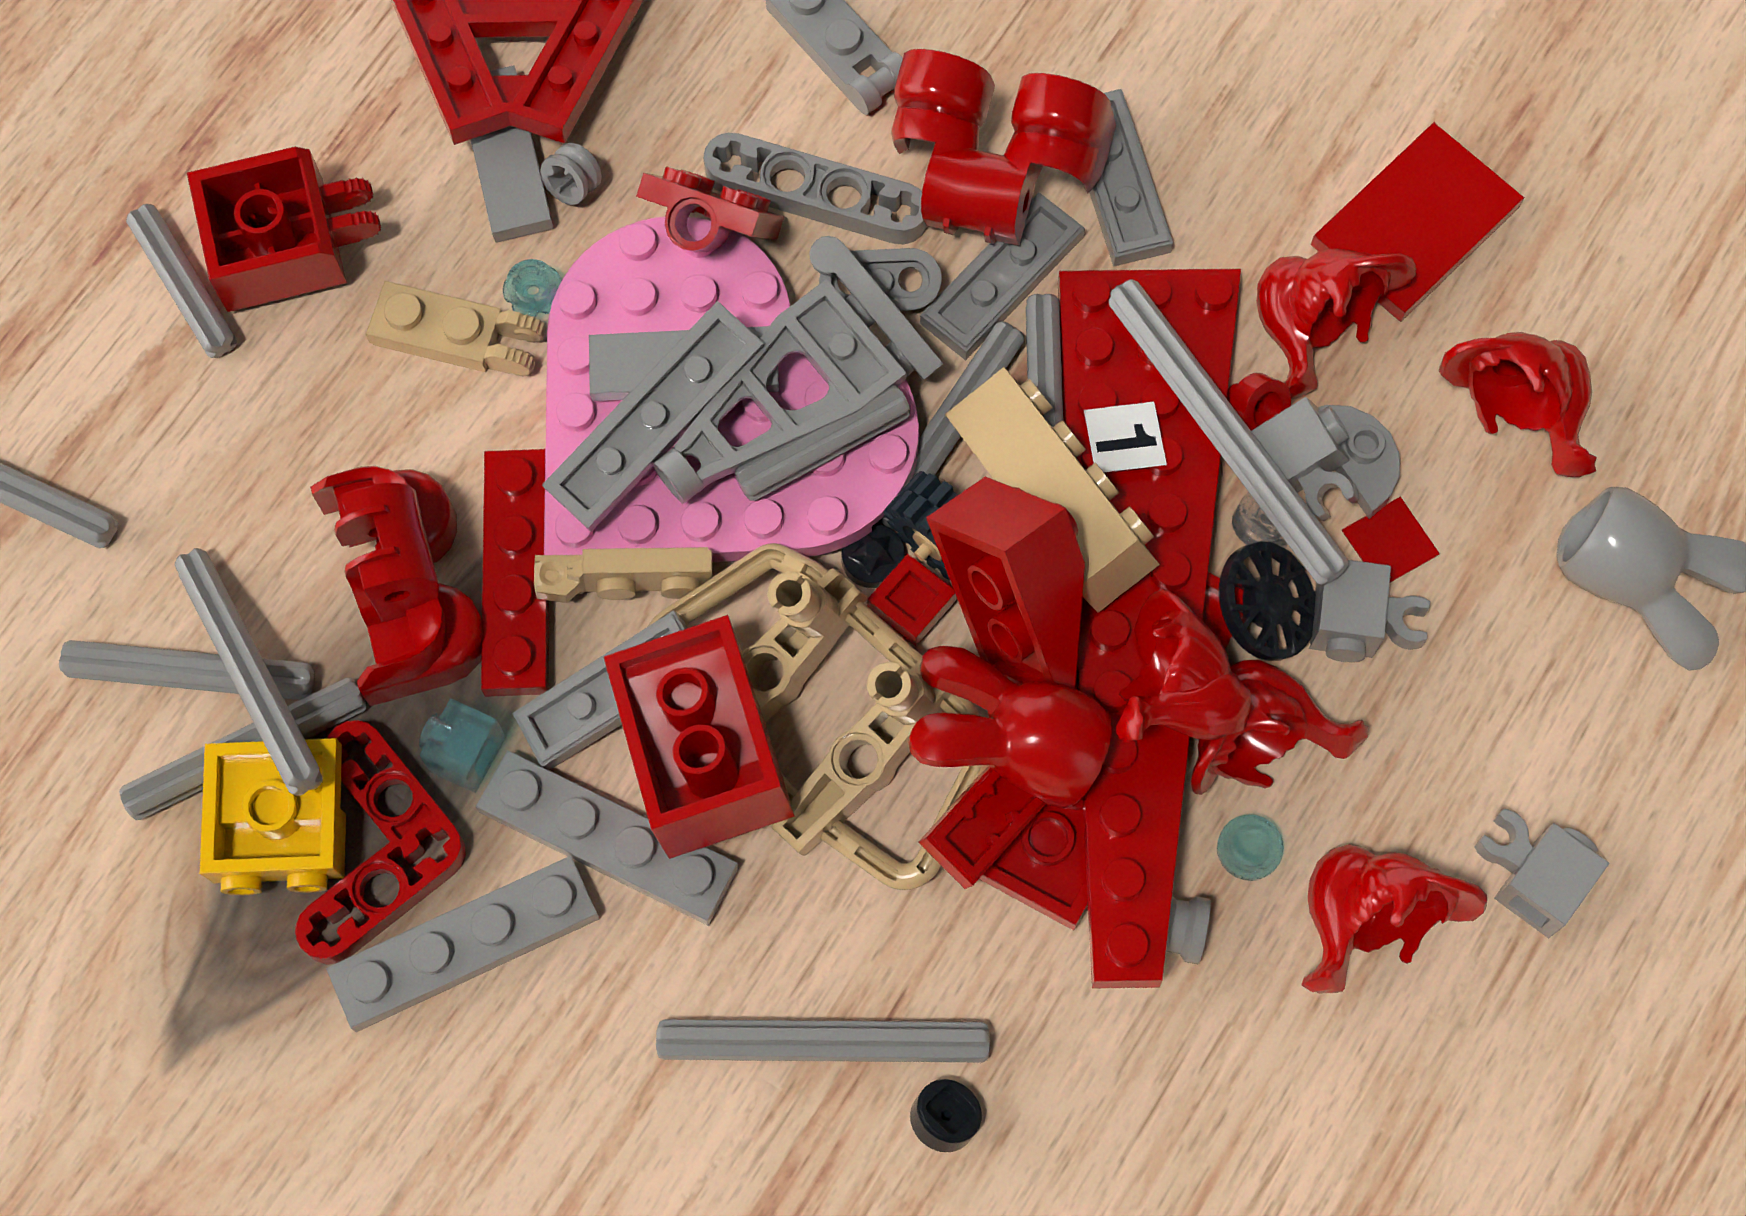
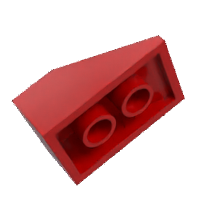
(1015, 578)
(697, 738)

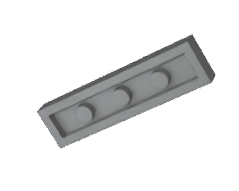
(652, 416)
(604, 837)
(462, 944)

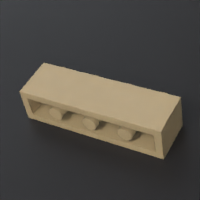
(1022, 450)

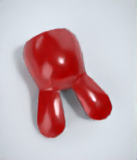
(1036, 732)

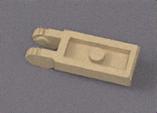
(452, 330)

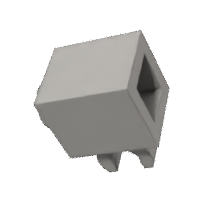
(1307, 450)
(1357, 612)
(1546, 877)

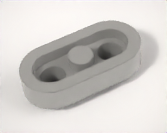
(885, 267)

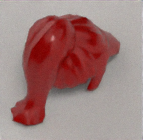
(1318, 297)
(1529, 386)
(1184, 677)
(1276, 722)
(1376, 900)

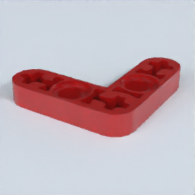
(405, 839)

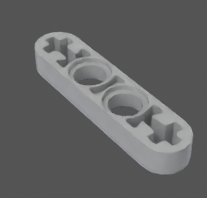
(819, 179)

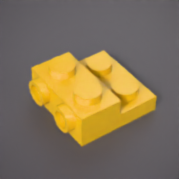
(261, 830)

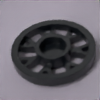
(1267, 601)

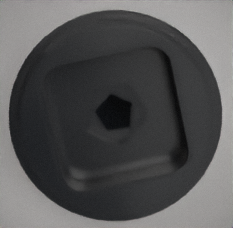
(872, 557)
(945, 1115)

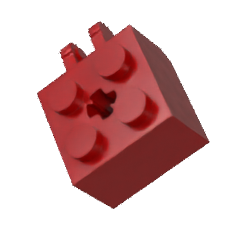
(272, 226)

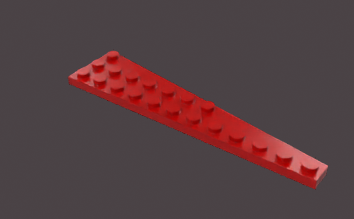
(1138, 795)

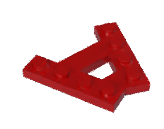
(560, 82)

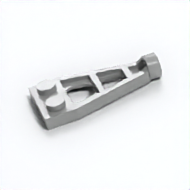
(839, 349)

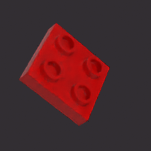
(691, 193)

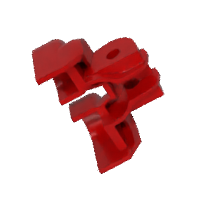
(1054, 126)
(416, 626)

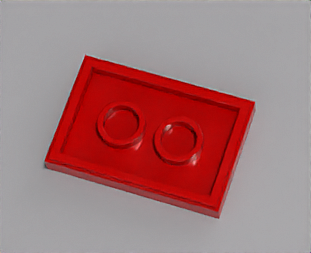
(1426, 205)

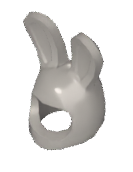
(1633, 556)

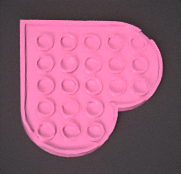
(648, 284)

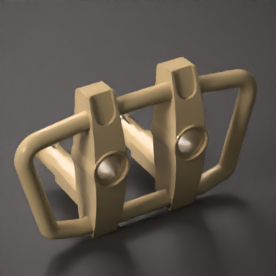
(814, 614)

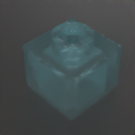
(460, 744)

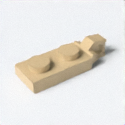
(621, 572)

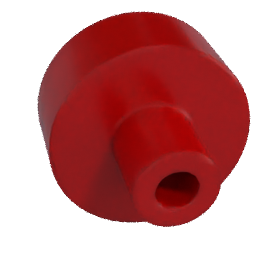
(1258, 398)

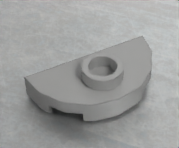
(1372, 456)

